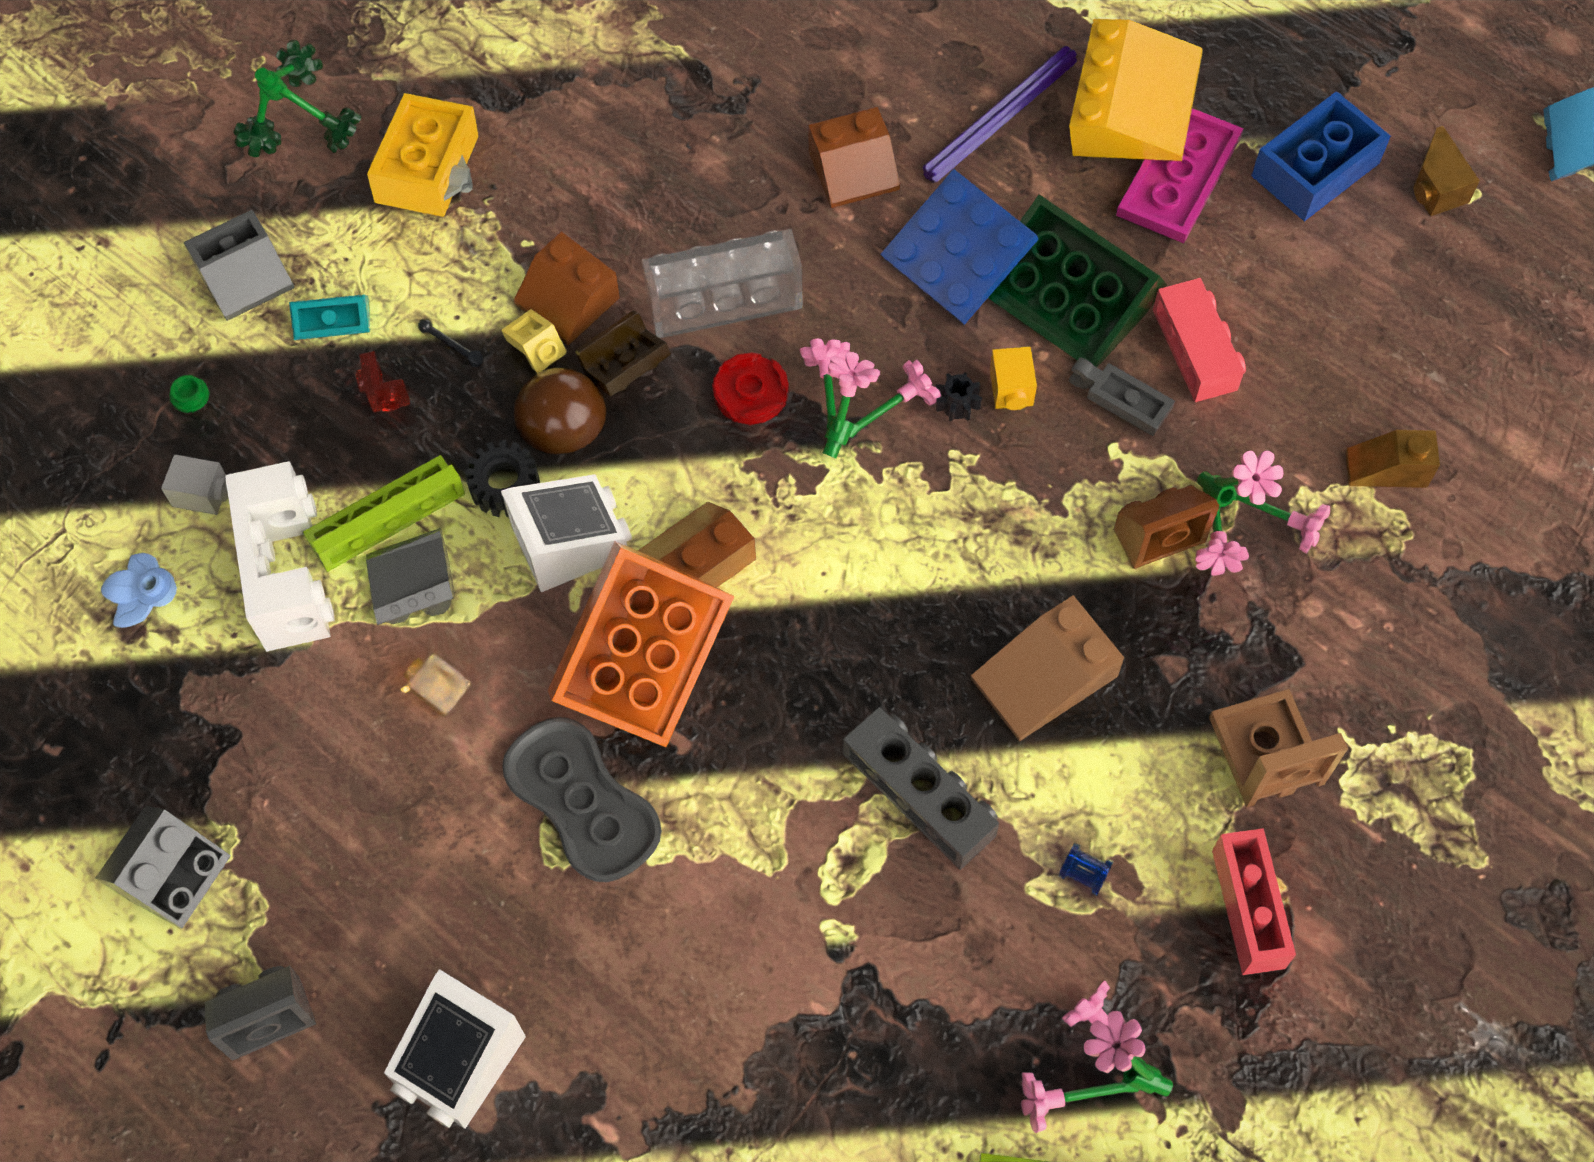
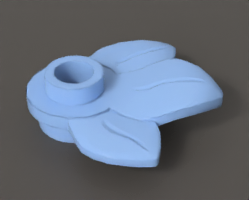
(138, 589)

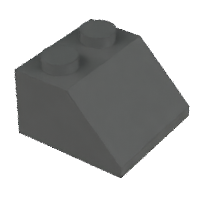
(258, 1012)

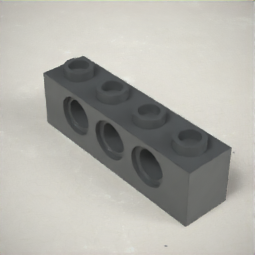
(955, 839)

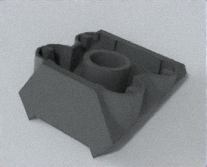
(410, 578)

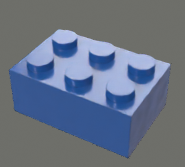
(1320, 156)

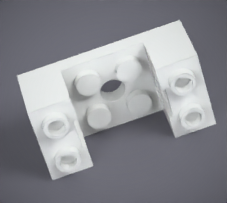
(266, 508)

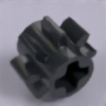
(958, 396)

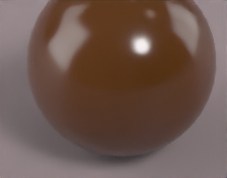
(559, 411)

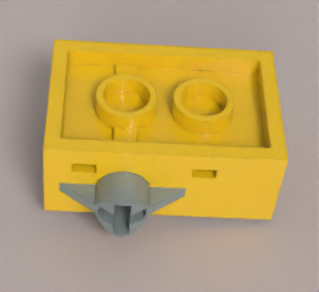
(424, 155)

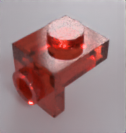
(381, 395)

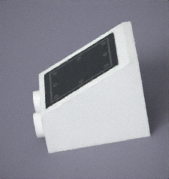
(564, 527)
(453, 1051)

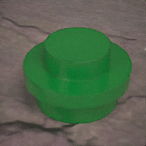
(189, 394)

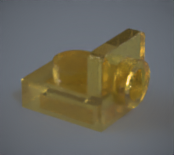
(435, 683)

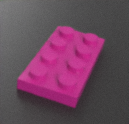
(1172, 193)

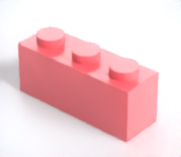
(1199, 339)
(1253, 902)

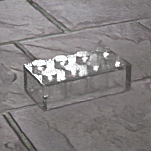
(723, 283)

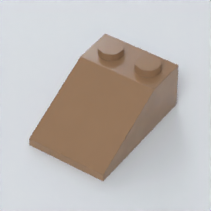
(1048, 668)

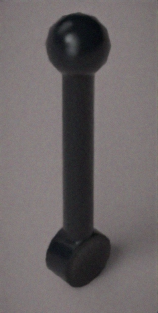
(474, 357)

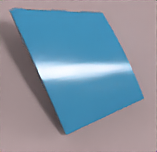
(1571, 134)

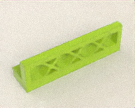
(389, 517)

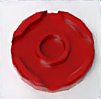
(750, 388)

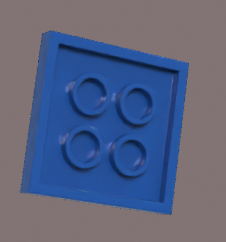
(959, 246)

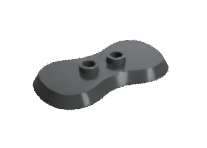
(599, 821)

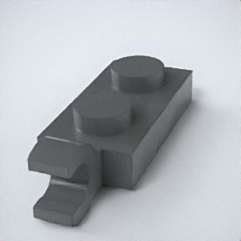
(1123, 395)

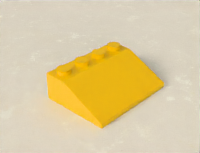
(1134, 93)

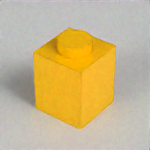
(1013, 378)

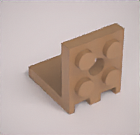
(1288, 765)

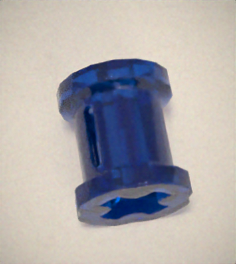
(1072, 870)

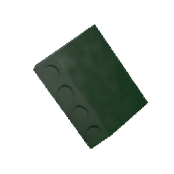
(1076, 286)

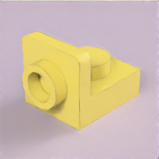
(535, 339)

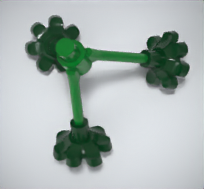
(298, 65)

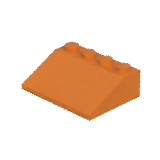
(639, 645)

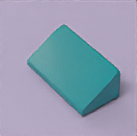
(330, 317)

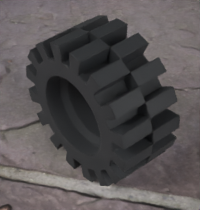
(495, 460)

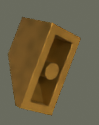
(1444, 176)
(1394, 460)

